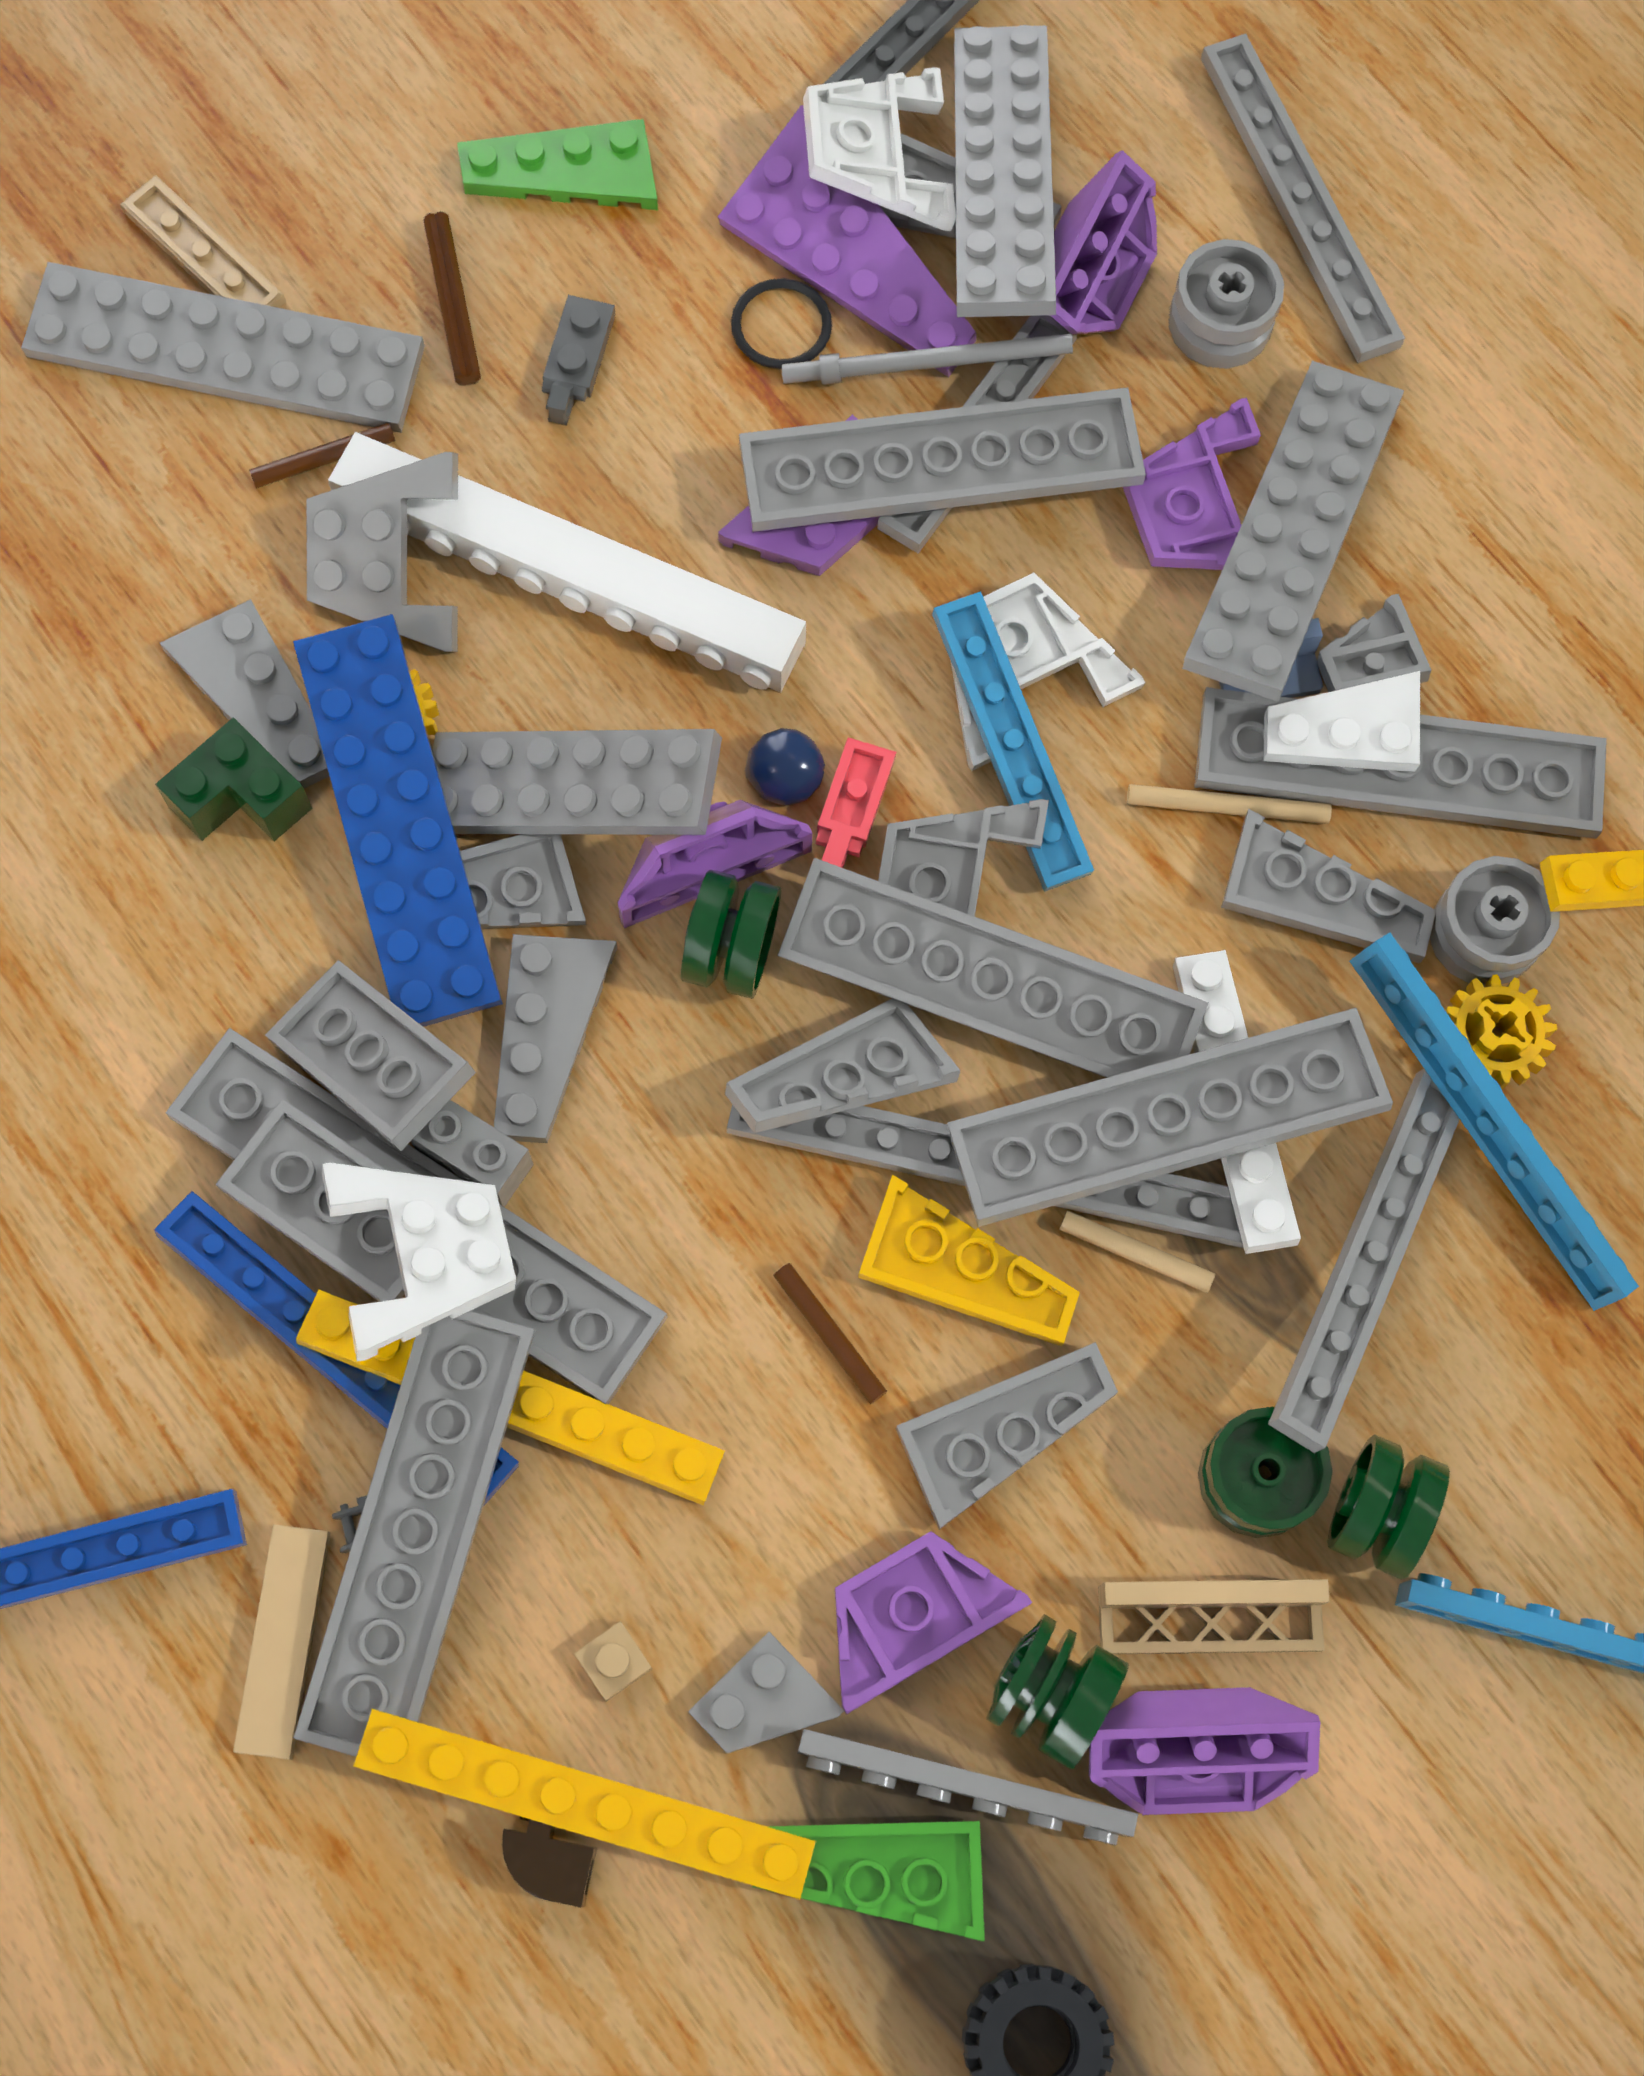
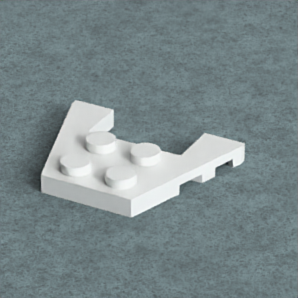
(858, 144)
(1039, 640)
(445, 1243)

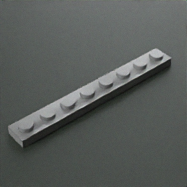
(1302, 199)
(1366, 1267)

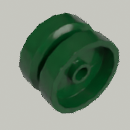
(723, 932)
(1238, 1492)
(1388, 1507)

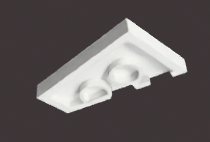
(1349, 727)

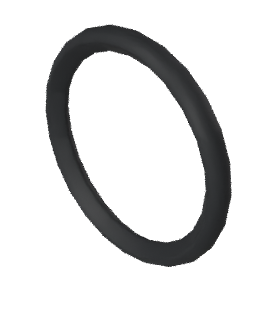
(777, 284)

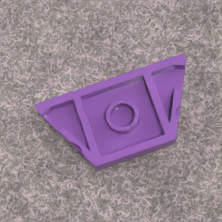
(806, 547)
(913, 1614)

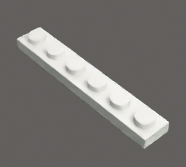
(1253, 1176)

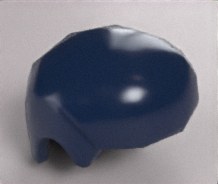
(785, 766)

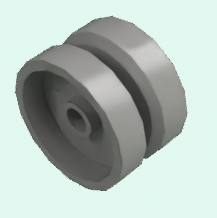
(1225, 303)
(1493, 920)

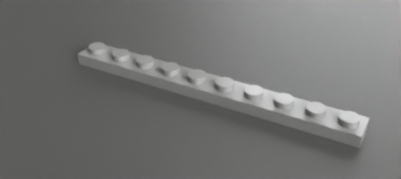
(926, 1151)

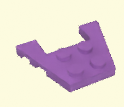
(1184, 500)

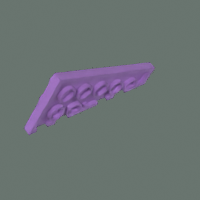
(842, 247)

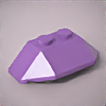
(1104, 247)
(737, 841)
(1203, 1750)

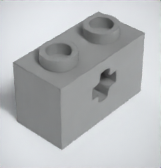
(474, 1150)

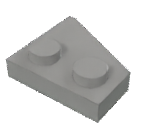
(1374, 650)
(763, 1699)

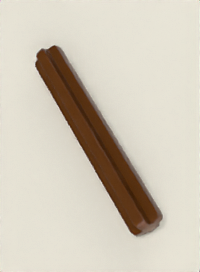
(452, 298)

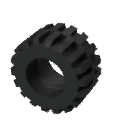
(1043, 1987)

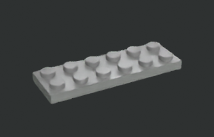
(579, 781)

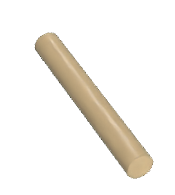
(1137, 1251)

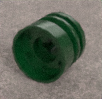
(1057, 1691)

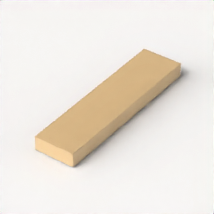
(197, 246)
(282, 1642)

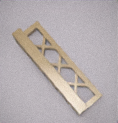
(1213, 1594)

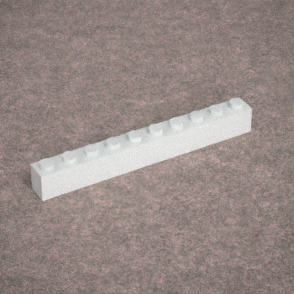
(593, 573)

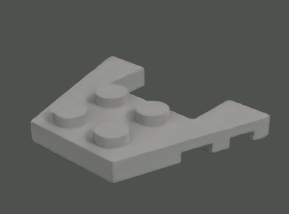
(362, 549)
(946, 853)

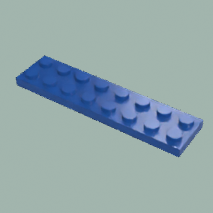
(397, 822)

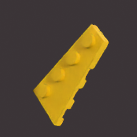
(951, 1264)

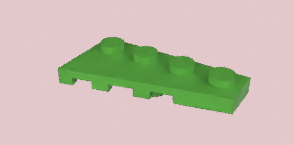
(900, 1872)

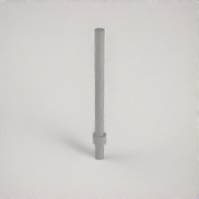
(832, 368)

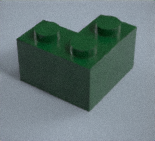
(233, 774)

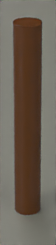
(314, 457)
(830, 1333)

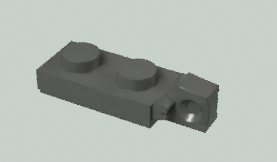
(576, 355)

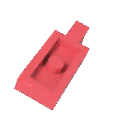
(853, 800)

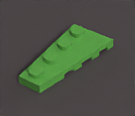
(579, 162)

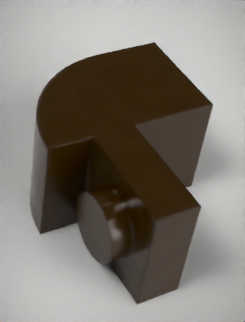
(548, 1866)

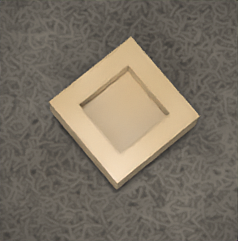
(613, 1661)

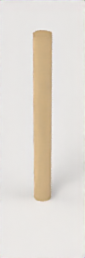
(1228, 803)

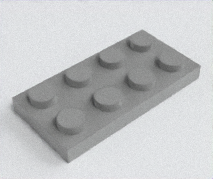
(370, 1054)
(284, 1185)

